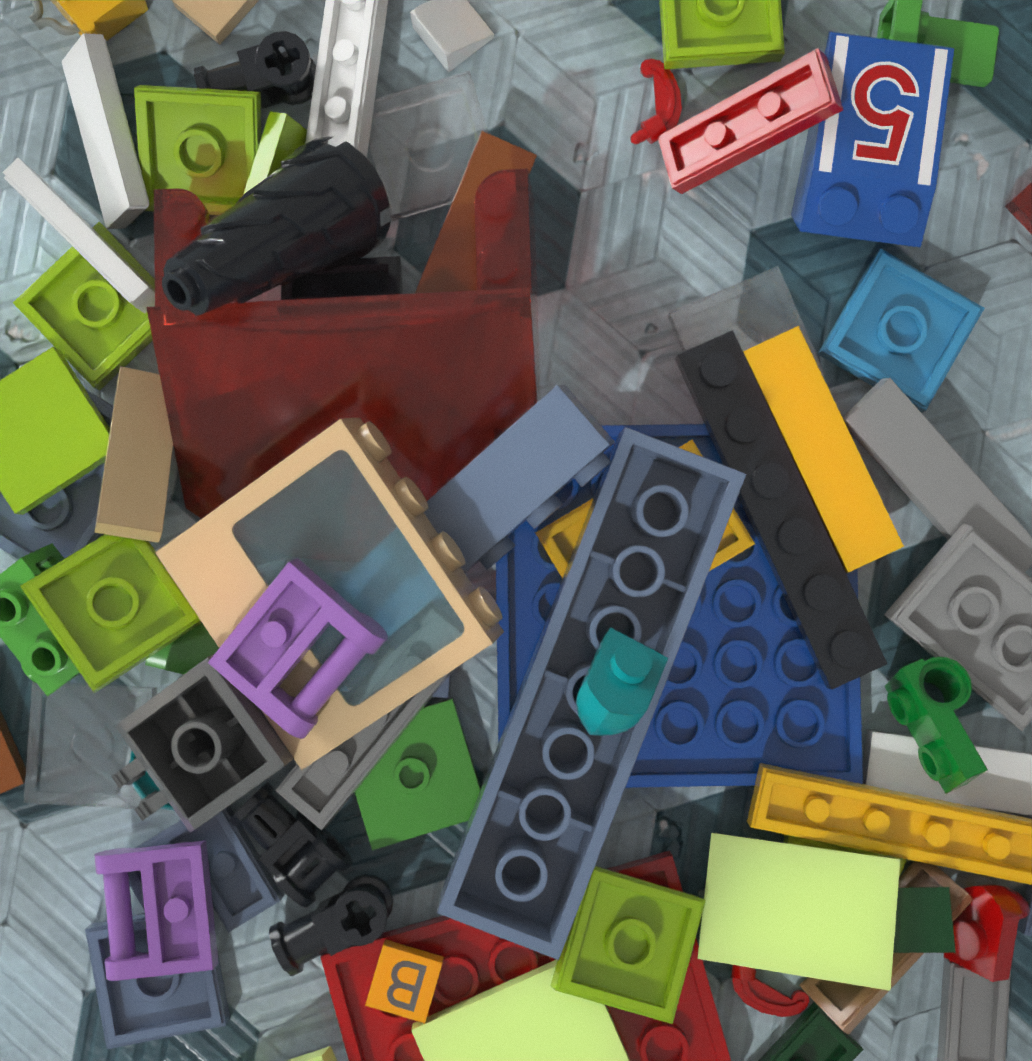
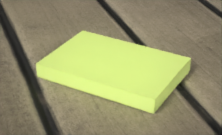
(800, 910)
(521, 1023)

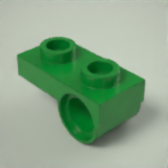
(942, 741)

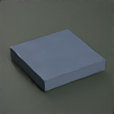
(157, 1005)

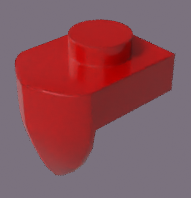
(988, 931)

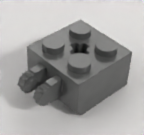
(187, 765)

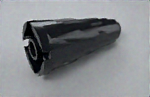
(293, 223)

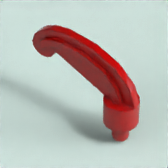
(667, 102)
(764, 997)

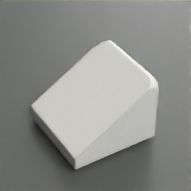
(450, 30)

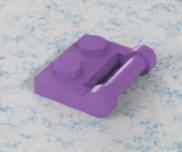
(279, 635)
(175, 908)

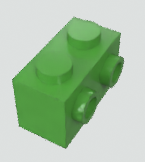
(25, 630)

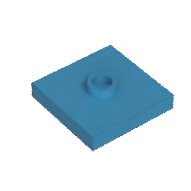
(901, 329)

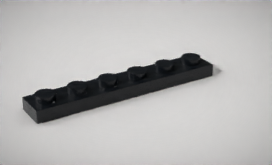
(781, 511)

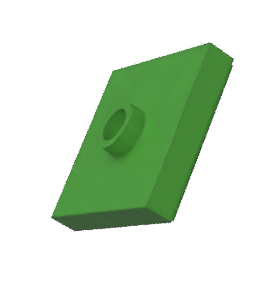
(421, 781)

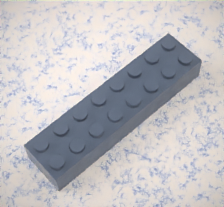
(550, 780)

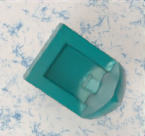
(618, 685)

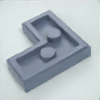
(237, 877)

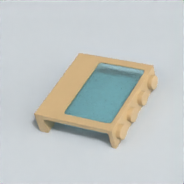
(370, 541)

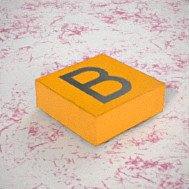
(404, 981)

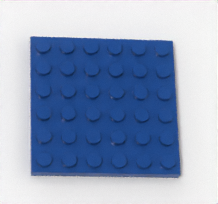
(740, 677)

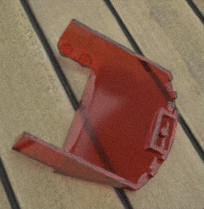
(422, 367)

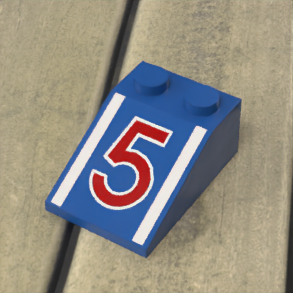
(877, 160)

